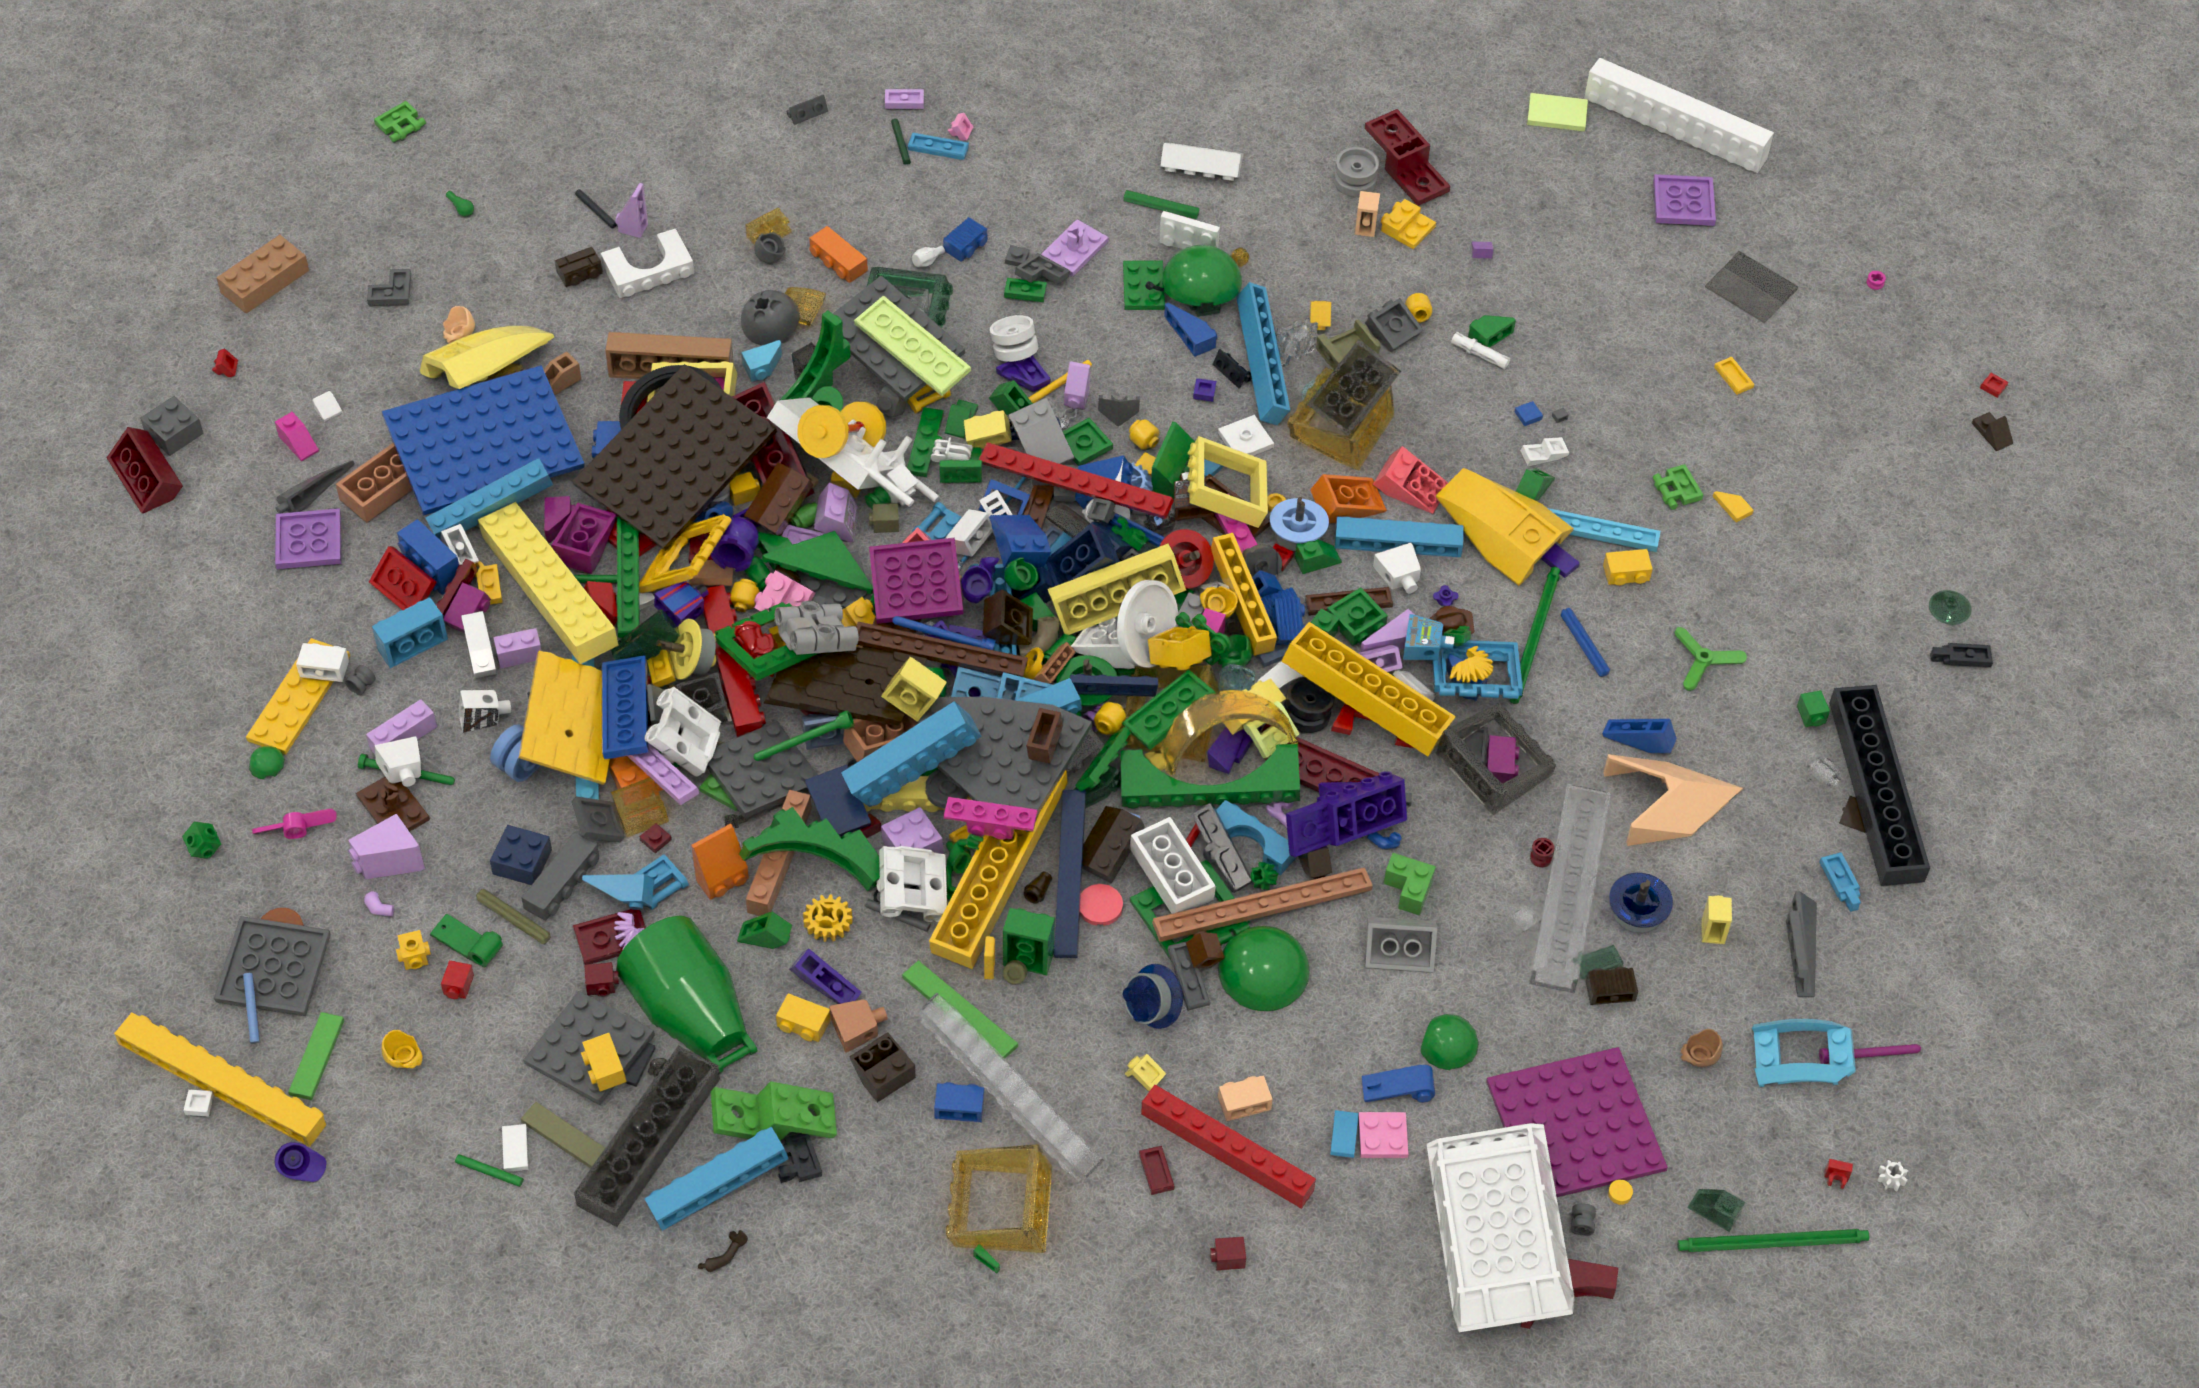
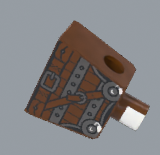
(1182, 508)

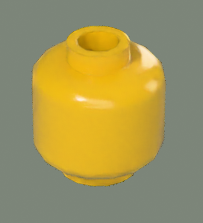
(1419, 306)
(1144, 434)
(744, 594)
(1109, 718)

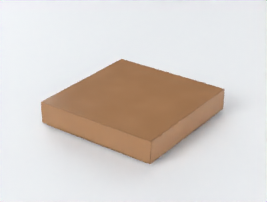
(713, 575)

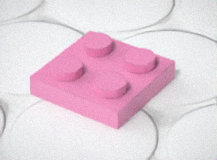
(1383, 1135)

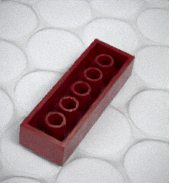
(780, 447)

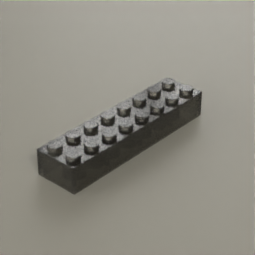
(647, 1136)

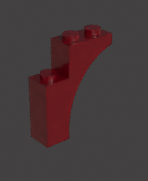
(1589, 1280)

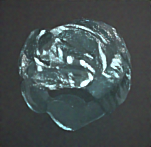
(1233, 678)

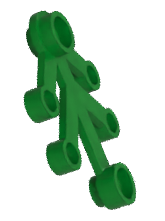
(1219, 642)

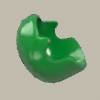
(266, 762)

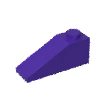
(824, 978)

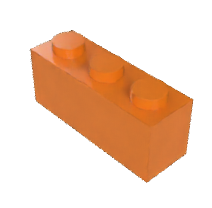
(838, 254)

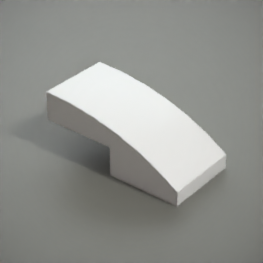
(1547, 451)

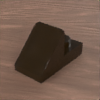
(1994, 430)

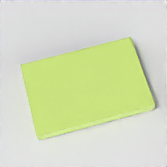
(1557, 112)

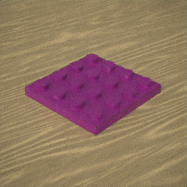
(916, 580)

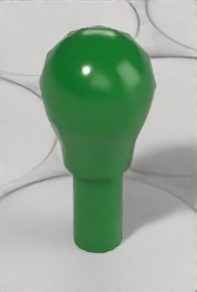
(463, 206)

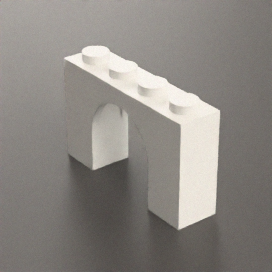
(630, 280)

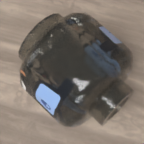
(1160, 525)

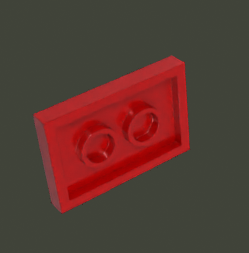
(401, 579)

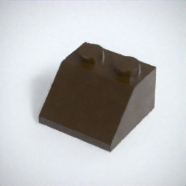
(1007, 619)

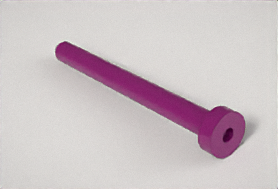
(1874, 1052)

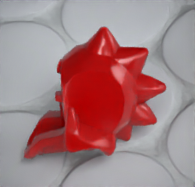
(753, 640)

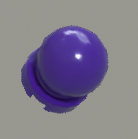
(736, 545)

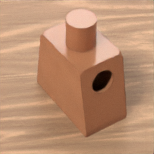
(856, 1022)

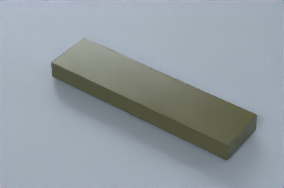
(562, 1134)

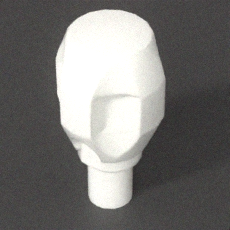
(926, 256)

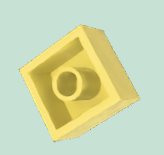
(913, 689)

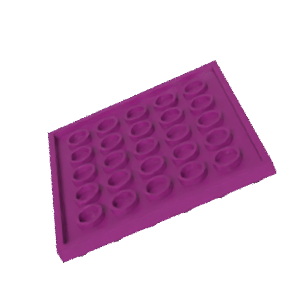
(1589, 1119)

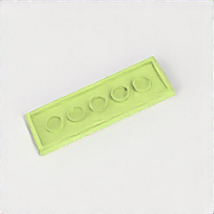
(912, 345)

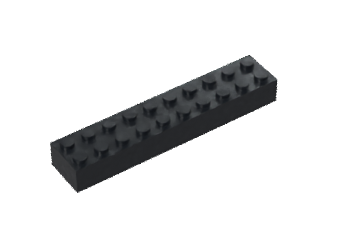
(1879, 785)

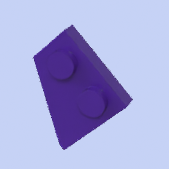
(1025, 373)

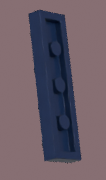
(1115, 685)

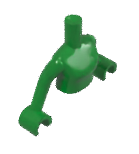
(959, 858)

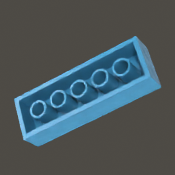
(911, 754)

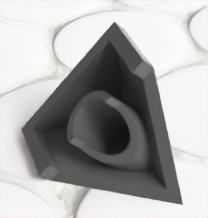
(1118, 410)

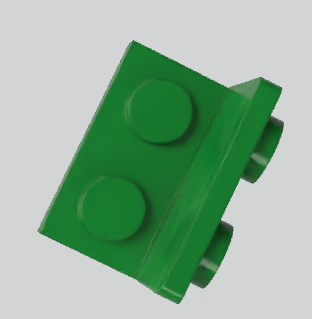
(962, 470)

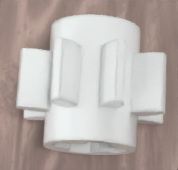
(1892, 1181)

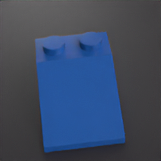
(1020, 537)

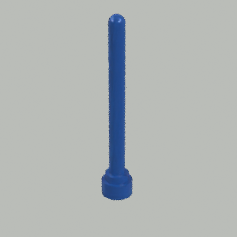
(987, 644)

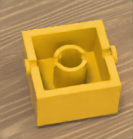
(1179, 647)

